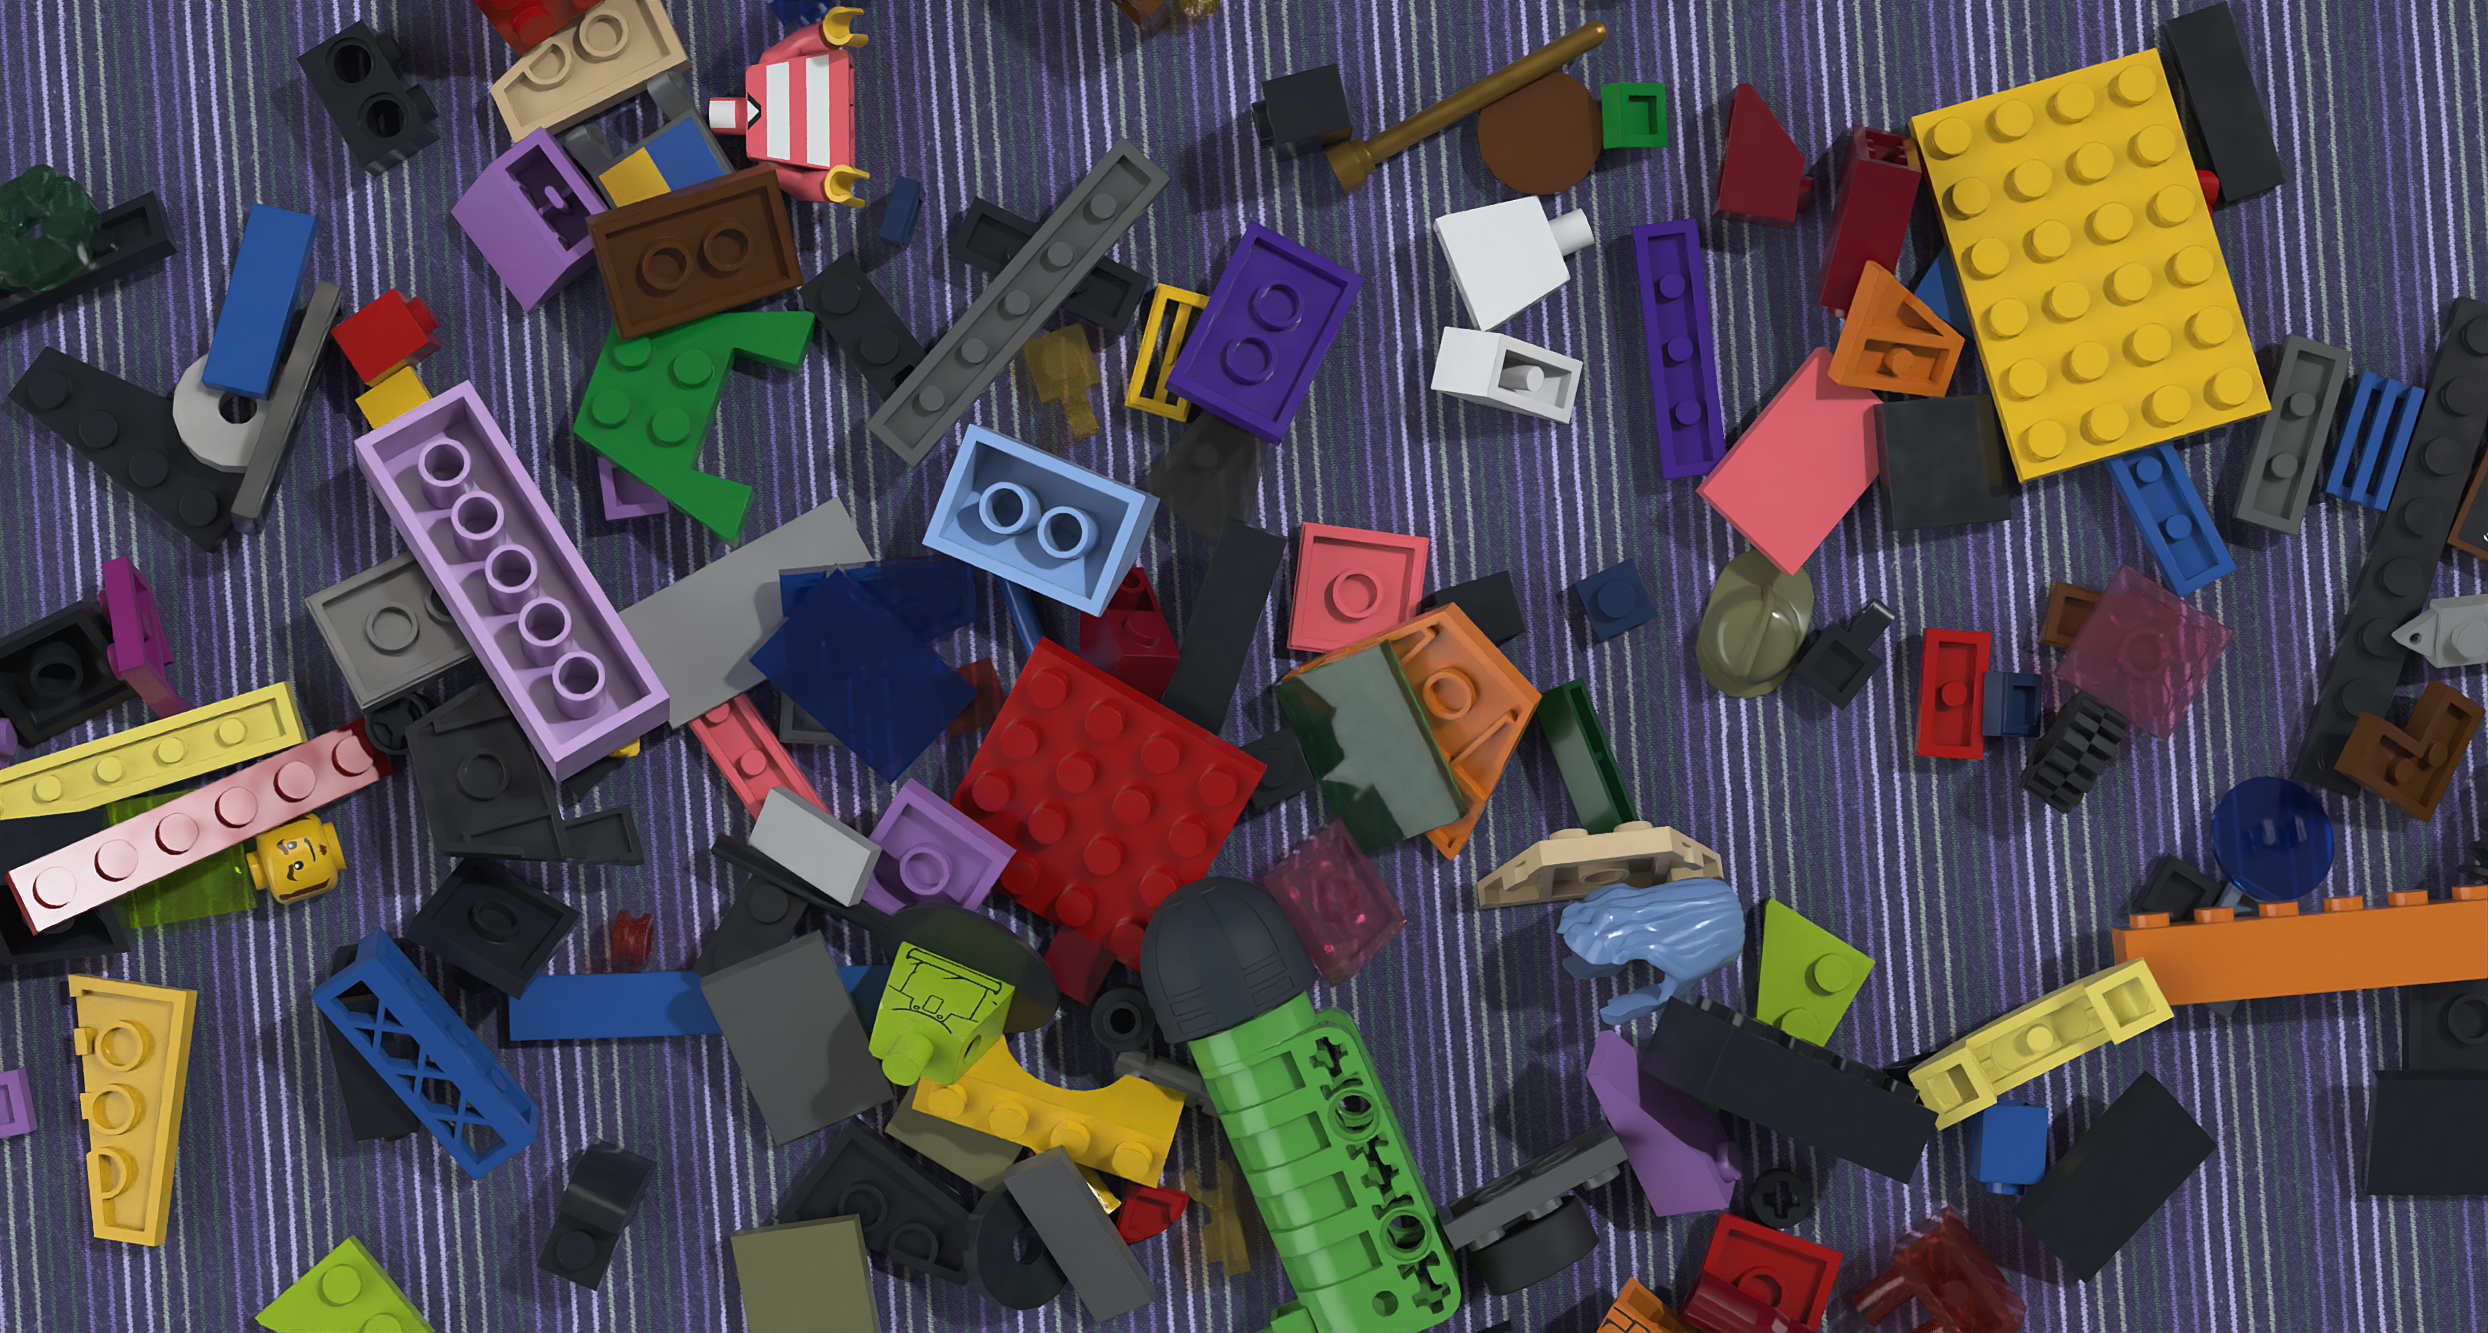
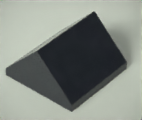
(59, 672)

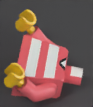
(802, 111)

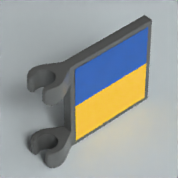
(663, 162)

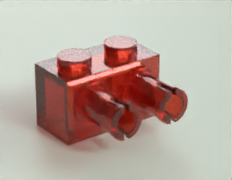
(1950, 1276)

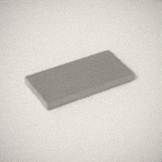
(711, 620)

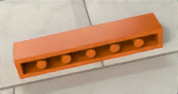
(2312, 949)

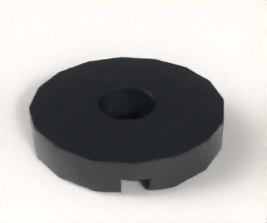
(991, 1260)

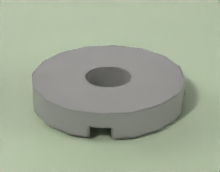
(206, 432)

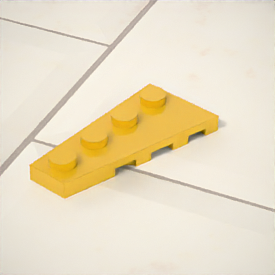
(135, 1081)

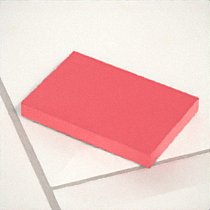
(1798, 465)

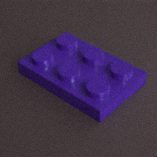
(1264, 333)

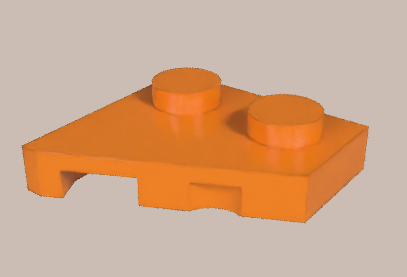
(1894, 340)

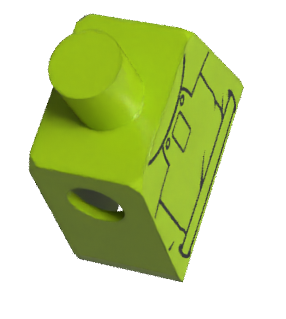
(936, 1018)

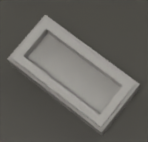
(814, 845)

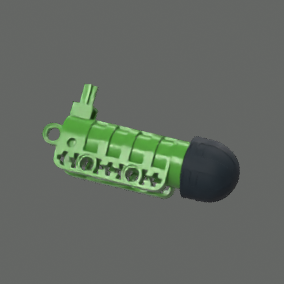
(1233, 985)

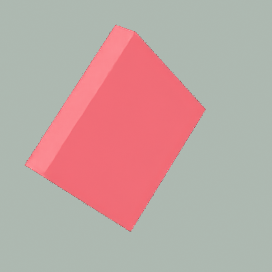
(1353, 585)

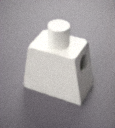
(1509, 256)

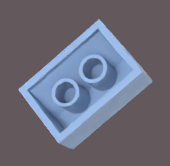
(1040, 520)

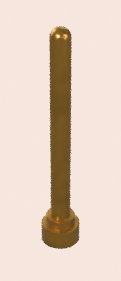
(1357, 159)

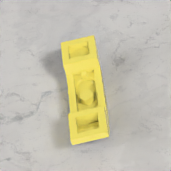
(2039, 1038)

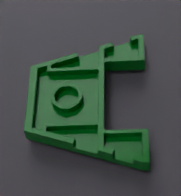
(660, 395)

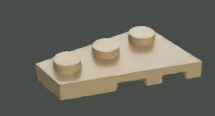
(589, 66)

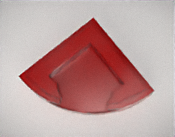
(1149, 1210)

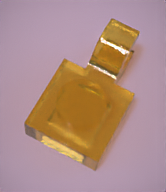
(1064, 372)
(1225, 1234)

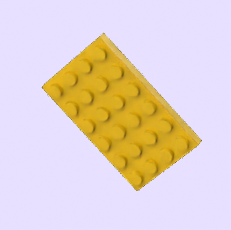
(2089, 266)

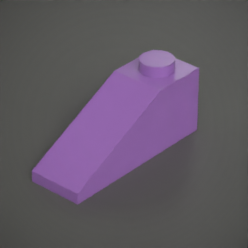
(1666, 1132)

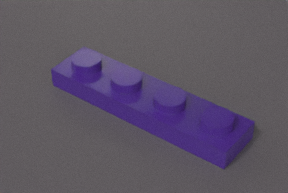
(1678, 348)

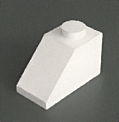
(1506, 374)

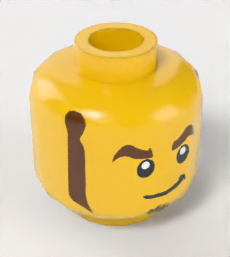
(297, 859)

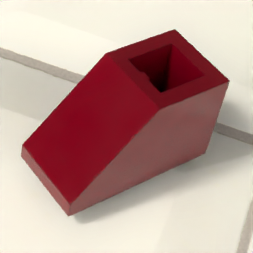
(1131, 638)

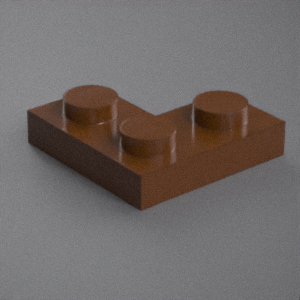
(2414, 764)

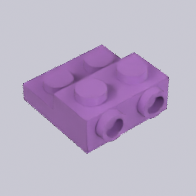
(932, 854)

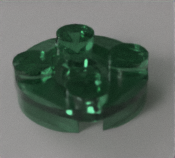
(67, 229)

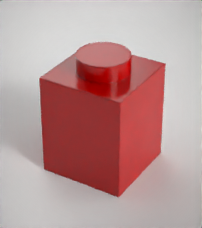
(388, 336)

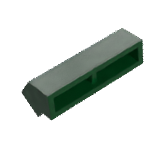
(1584, 758)

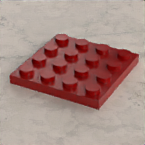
(1101, 798)

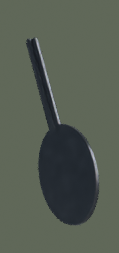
(932, 926)

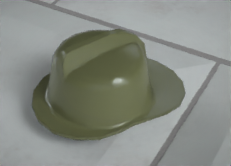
(1753, 626)

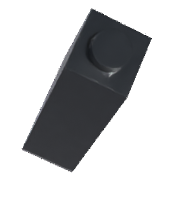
(370, 1102)

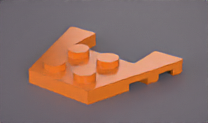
(1469, 699)

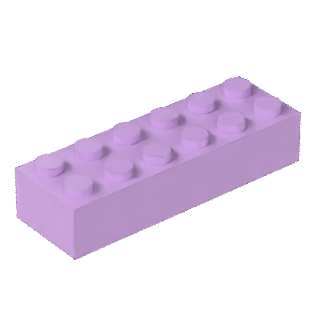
(512, 581)

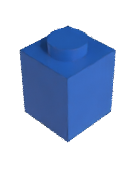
(2009, 1145)

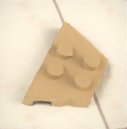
(1579, 863)

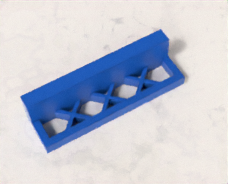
(449, 1043)

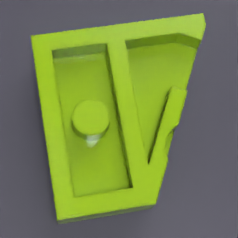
(1805, 975)
(344, 1296)

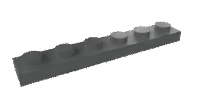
(1018, 302)

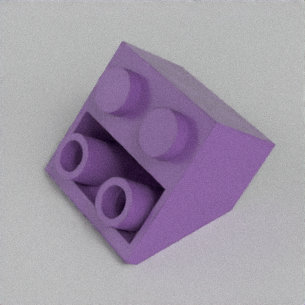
(531, 218)

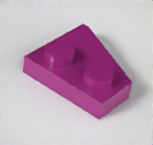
(138, 637)

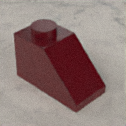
(1759, 166)

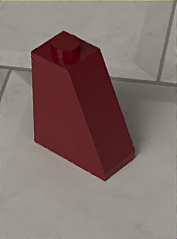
(1868, 212)

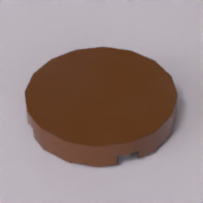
(1541, 136)

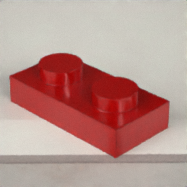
(1952, 693)

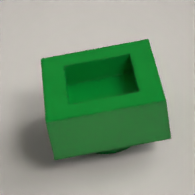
(1634, 115)

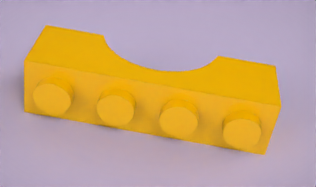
(1111, 1128)

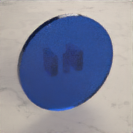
(2272, 839)

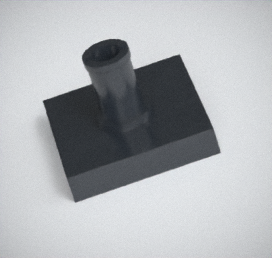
(492, 928)

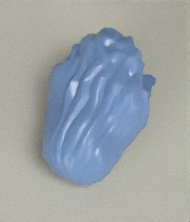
(1676, 925)

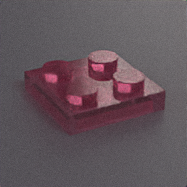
(2143, 652)
(1335, 902)

